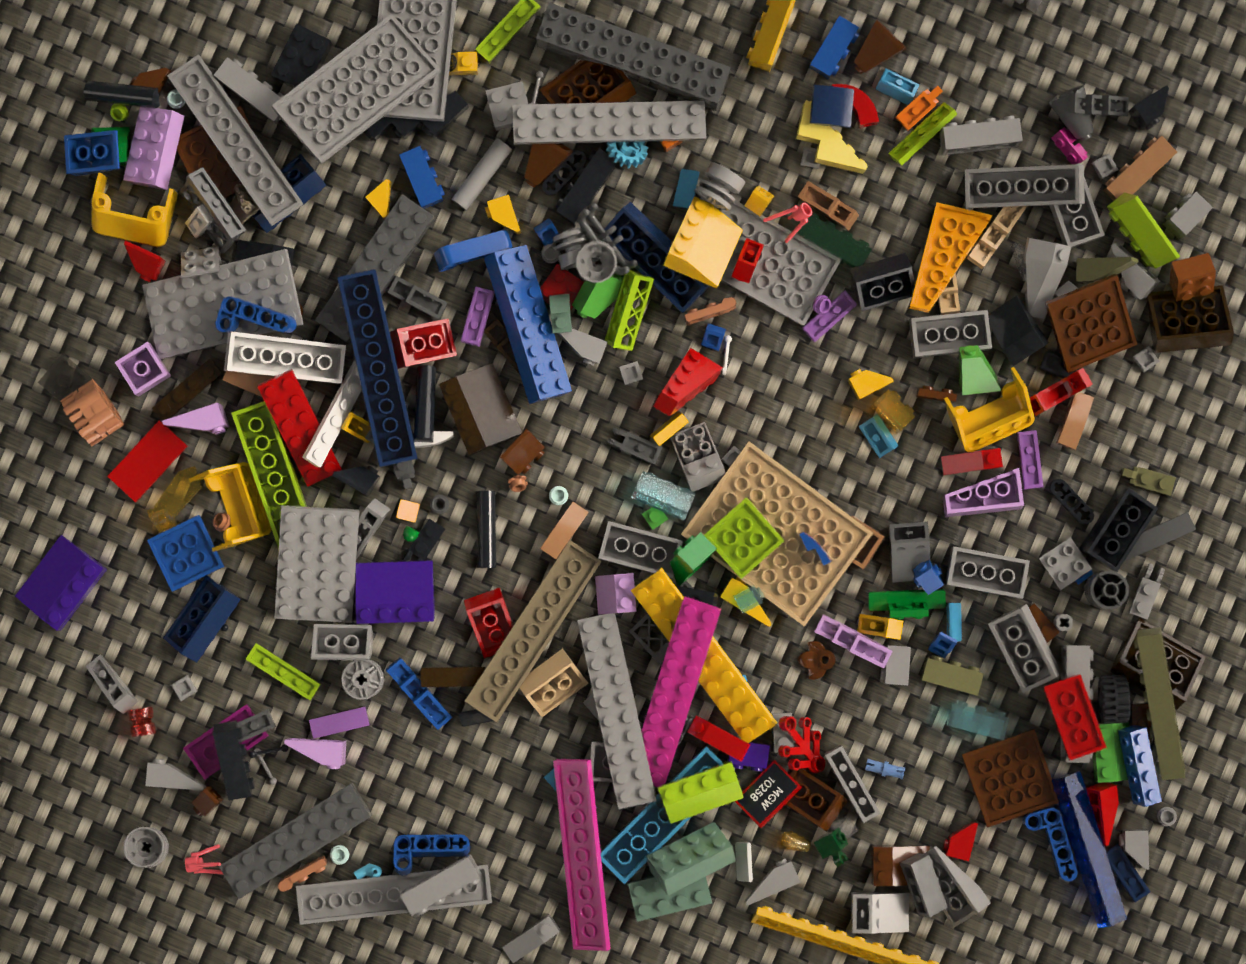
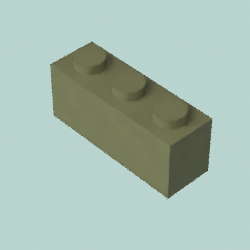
(952, 675)

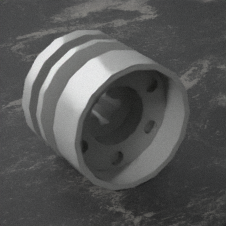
(720, 185)
(572, 242)
(599, 272)
(371, 671)
(135, 844)

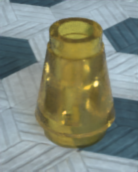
(794, 842)

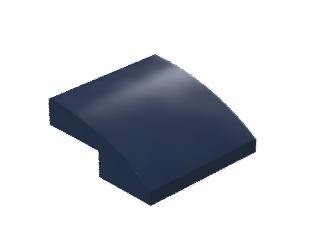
(831, 106)

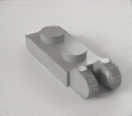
(1146, 593)

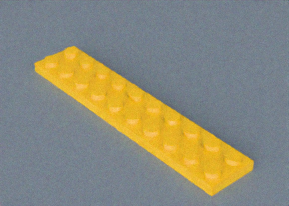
(719, 674)
(835, 940)

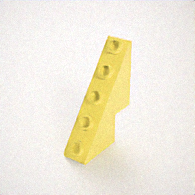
(831, 148)

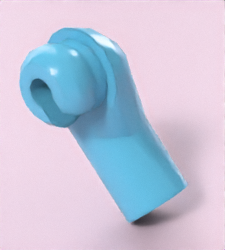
(368, 870)

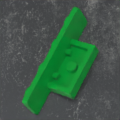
(906, 603)

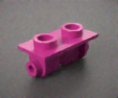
(1064, 140)

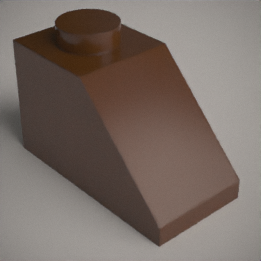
(153, 78)
(206, 801)

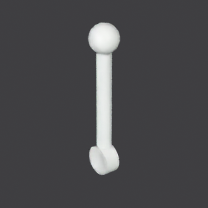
(728, 339)

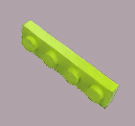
(507, 29)
(922, 133)
(283, 671)

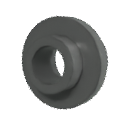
(435, 499)

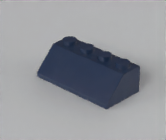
(303, 181)
(201, 619)

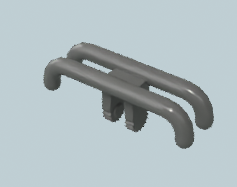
(604, 236)

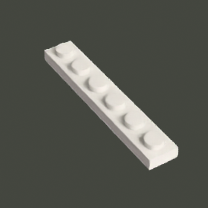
(334, 418)

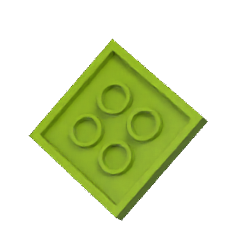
(744, 538)

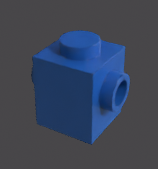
(928, 576)

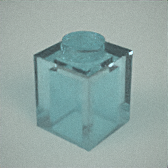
(749, 598)

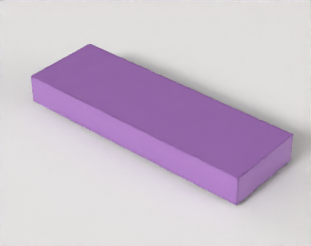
(477, 316)
(823, 322)
(1030, 459)
(339, 722)

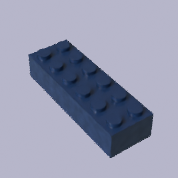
(650, 249)

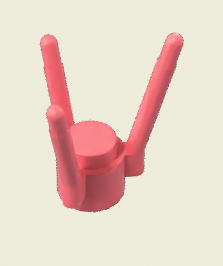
(799, 213)
(196, 864)

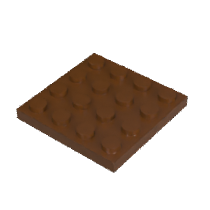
(199, 151)
(1091, 323)
(1010, 778)

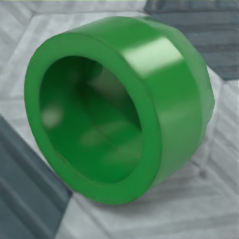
(410, 534)

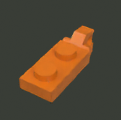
(918, 108)

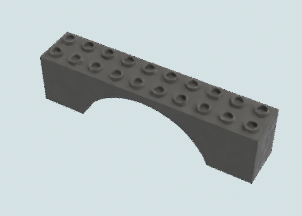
(600, 42)

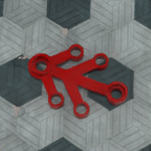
(815, 761)

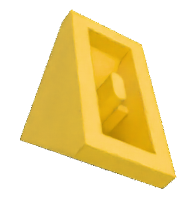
(380, 198)
(759, 200)
(356, 426)

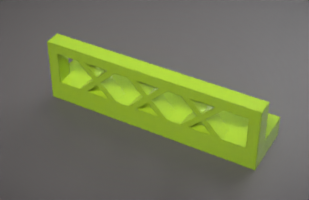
(624, 310)

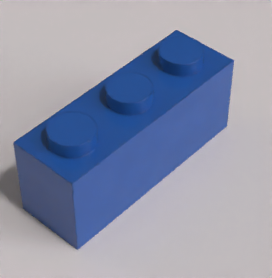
(834, 48)
(422, 177)

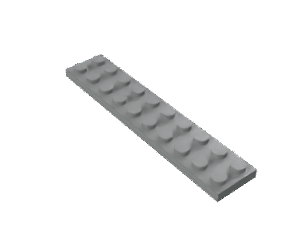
(609, 122)
(235, 140)
(616, 711)
(377, 896)

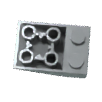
(698, 456)
(879, 912)

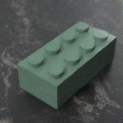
(691, 858)
(652, 901)

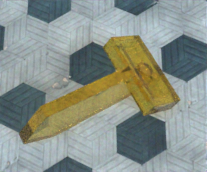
(174, 499)

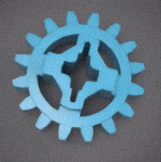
(627, 152)

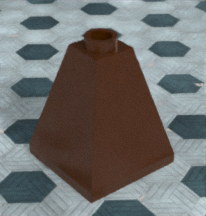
(877, 48)
(544, 160)

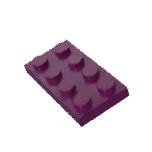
(203, 749)

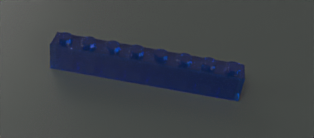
(1089, 849)

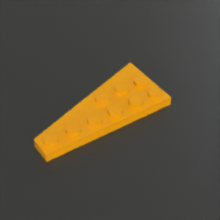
(947, 245)

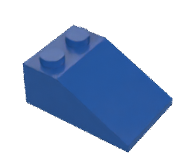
(91, 152)

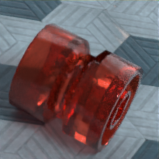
(142, 721)

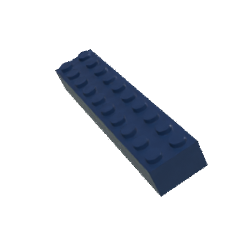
(377, 367)

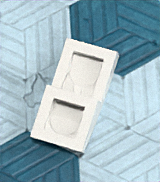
(439, 437)

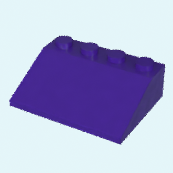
(60, 583)
(395, 592)

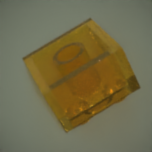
(893, 410)

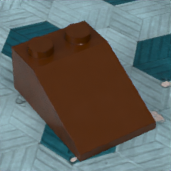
(523, 452)
(816, 800)
(887, 860)

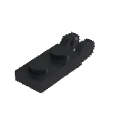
(425, 541)

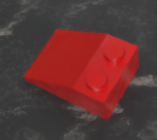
(423, 343)
(489, 620)

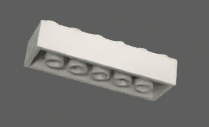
(277, 355)

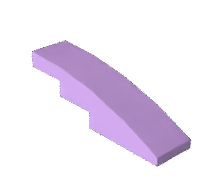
(853, 641)

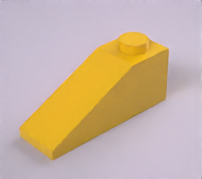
(733, 588)

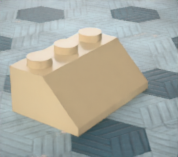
(552, 683)

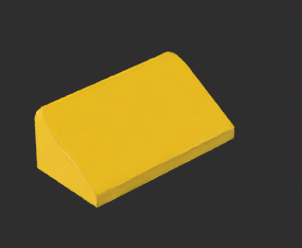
(669, 428)

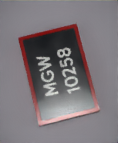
(768, 794)

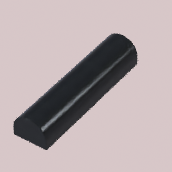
(121, 94)
(425, 404)
(486, 529)

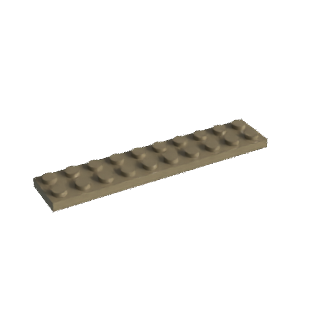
(533, 631)

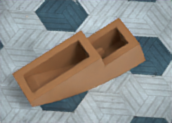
(828, 205)
(1075, 420)
(564, 530)

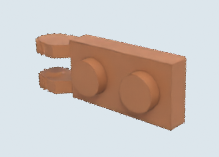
(711, 310)
(302, 873)

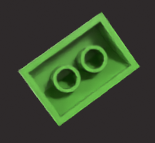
(1109, 762)

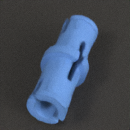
(885, 769)

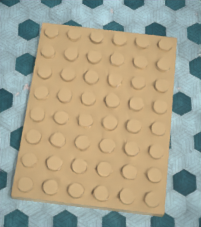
(790, 574)

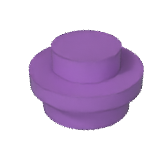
(821, 304)

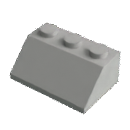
(342, 642)

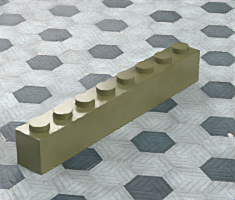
(1161, 703)

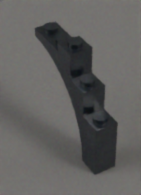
(405, 127)

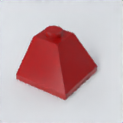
(145, 262)

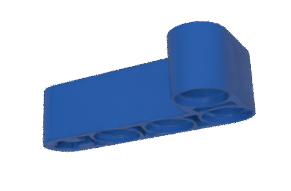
(472, 249)
(257, 317)
(1055, 845)
(430, 851)

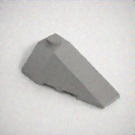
(1044, 270)
(961, 893)

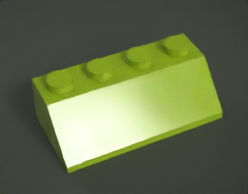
(1142, 231)
(700, 792)

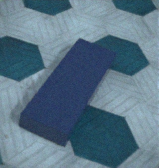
(1126, 873)

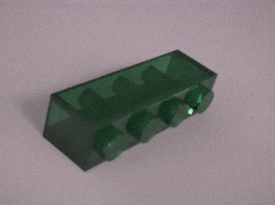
(834, 241)

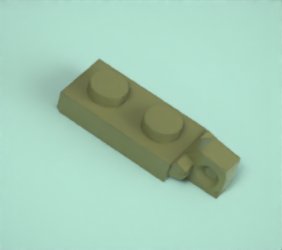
(1150, 480)

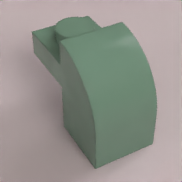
(560, 313)

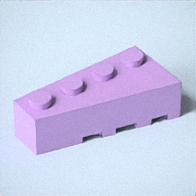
(987, 496)

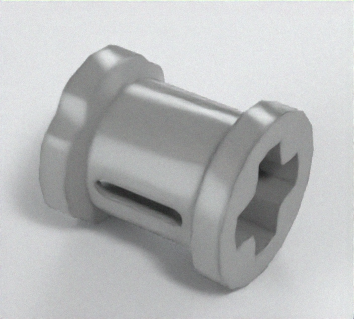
(1056, 622)

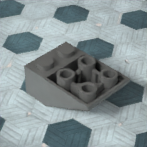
(908, 547)

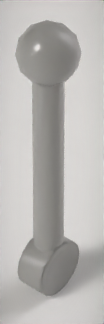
(539, 74)
(272, 781)

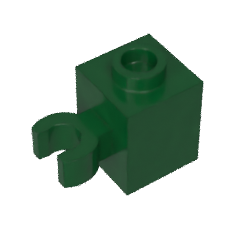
(832, 844)

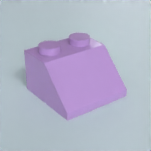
(615, 593)

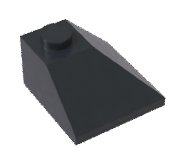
(360, 478)

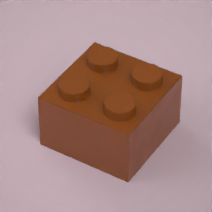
(1192, 277)

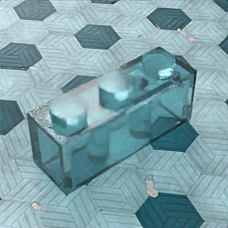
(663, 495)
(977, 720)

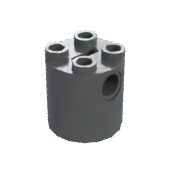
(1106, 590)

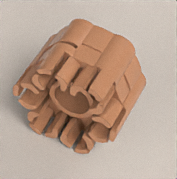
(92, 412)

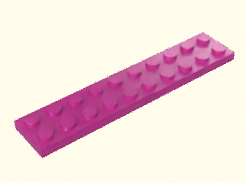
(677, 685)
(581, 854)

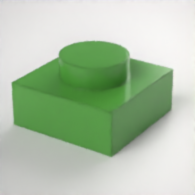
(654, 517)

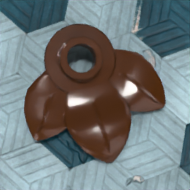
(814, 660)

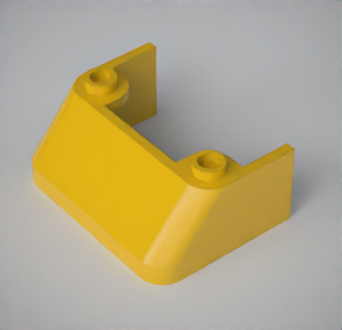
(114, 224)
(995, 419)
(241, 503)

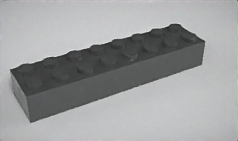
(385, 253)
(295, 840)

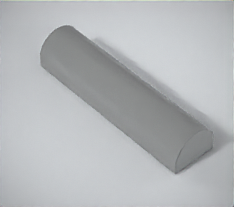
(481, 174)

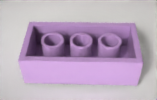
(153, 147)

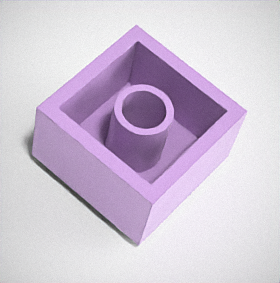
(142, 369)

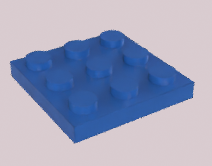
(185, 553)

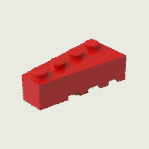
(688, 380)

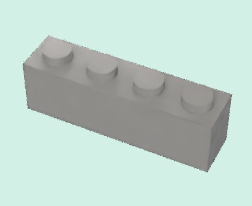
(248, 87)
(852, 783)

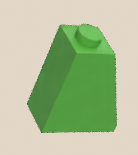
(596, 297)
(975, 372)

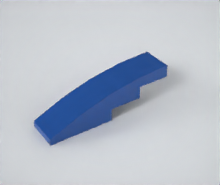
(421, 696)

